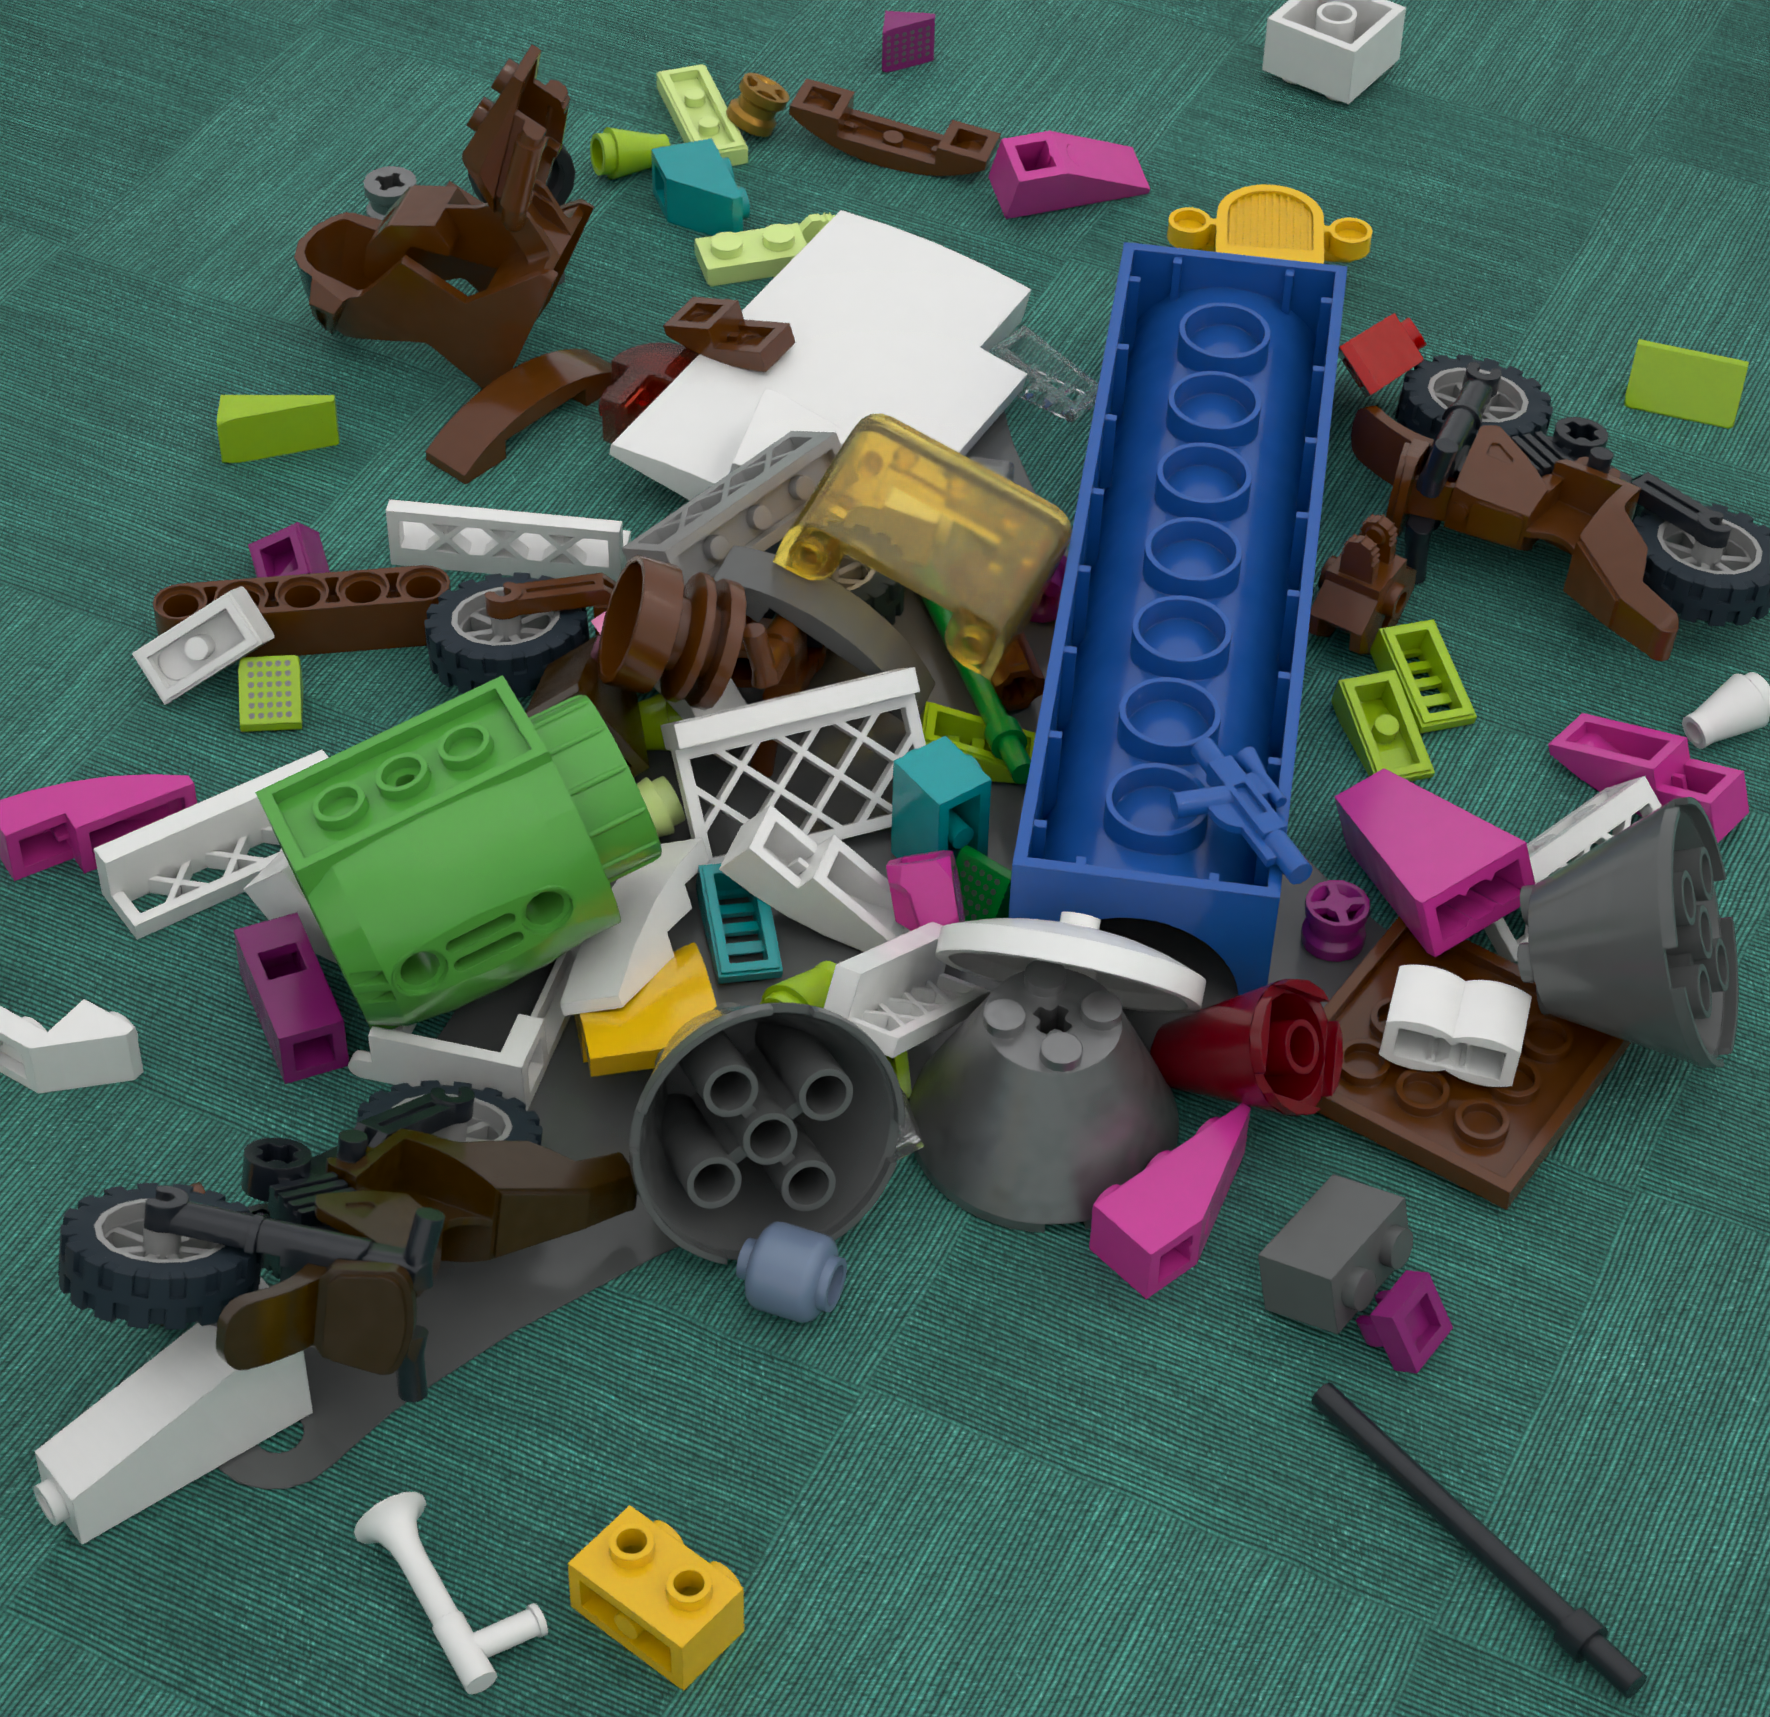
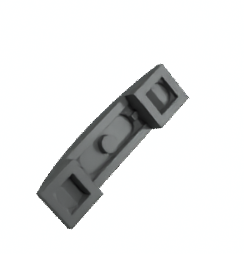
(826, 614)

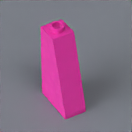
(1432, 859)

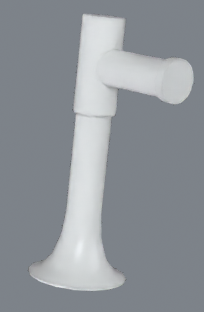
(395, 1528)

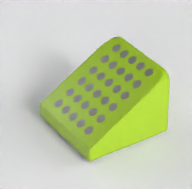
(270, 693)

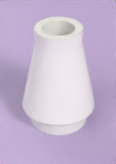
(1731, 710)

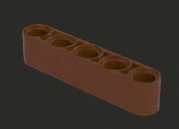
(323, 609)

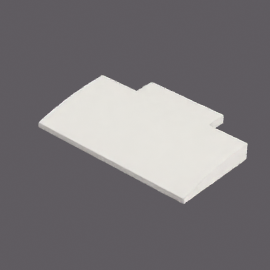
(875, 330)

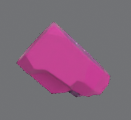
(925, 889)

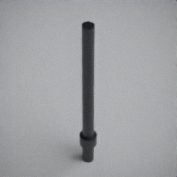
(1574, 1630)

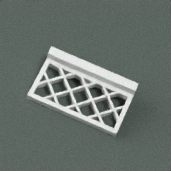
(791, 715)

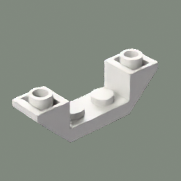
(78, 1052)

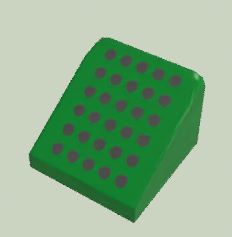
(983, 885)

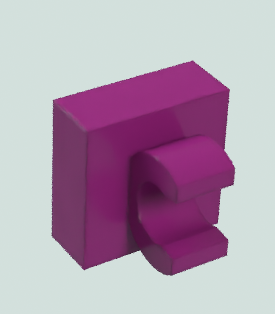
(1407, 1321)

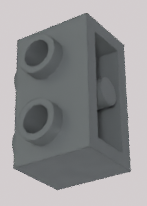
(1335, 1254)

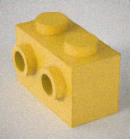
(657, 1596)

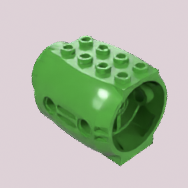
(462, 848)

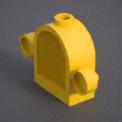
(1270, 224)

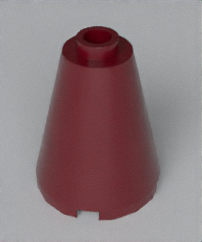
(1256, 1049)

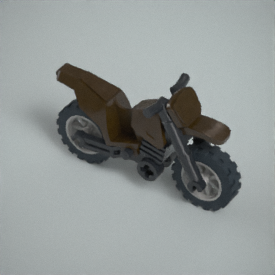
(345, 1231)

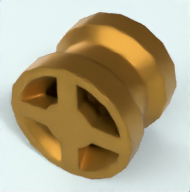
(757, 104)

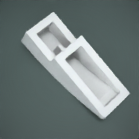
(813, 883)

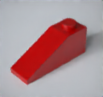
(1382, 353)

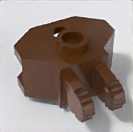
(1363, 586)

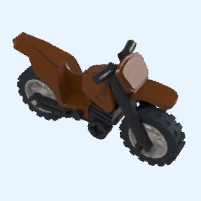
(1480, 460)

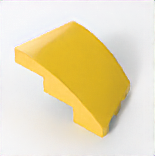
(635, 1034)

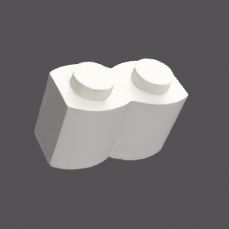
(1455, 1025)

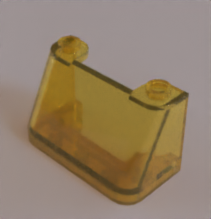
(936, 529)

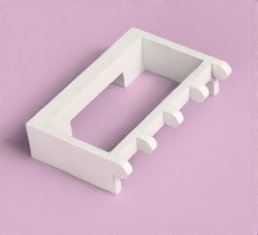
(516, 1071)

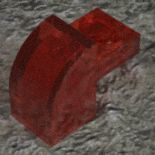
(637, 381)

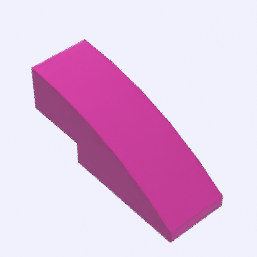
(1614, 752)
(77, 816)

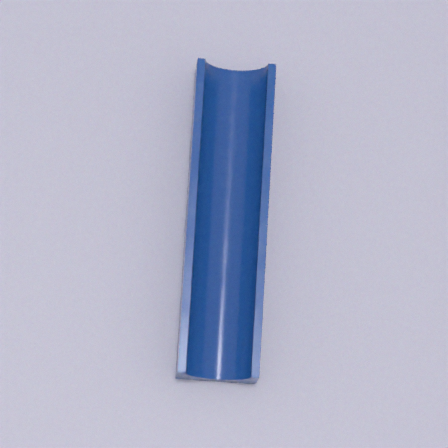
(1184, 595)

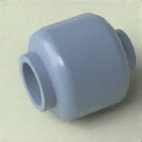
(792, 1272)

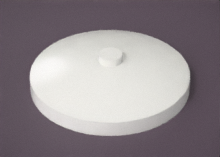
(1126, 968)

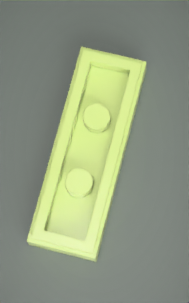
(700, 110)

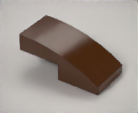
(721, 333)

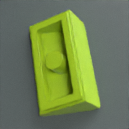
(1686, 384)

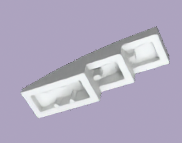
(627, 956)

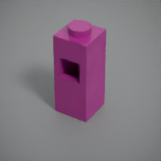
(291, 998)

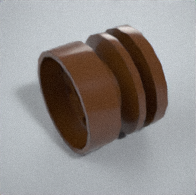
(671, 632)

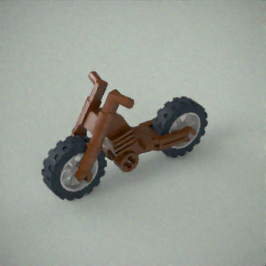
(528, 622)

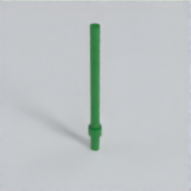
(1001, 731)

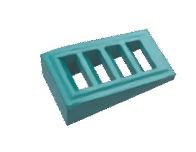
(714, 886)

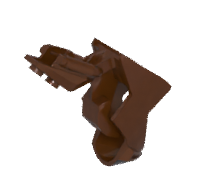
(392, 273)

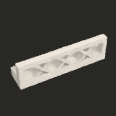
(503, 541)
(1573, 838)
(171, 850)
(902, 992)

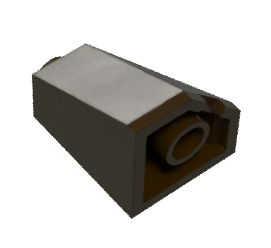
(579, 675)

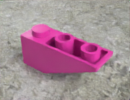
(1062, 172)
(1163, 1215)

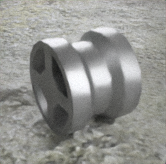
(385, 187)

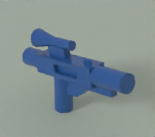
(1240, 806)

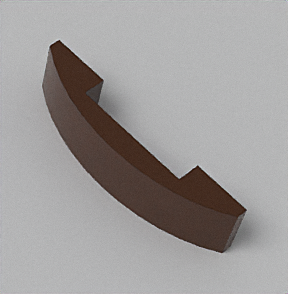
(887, 143)
(478, 431)

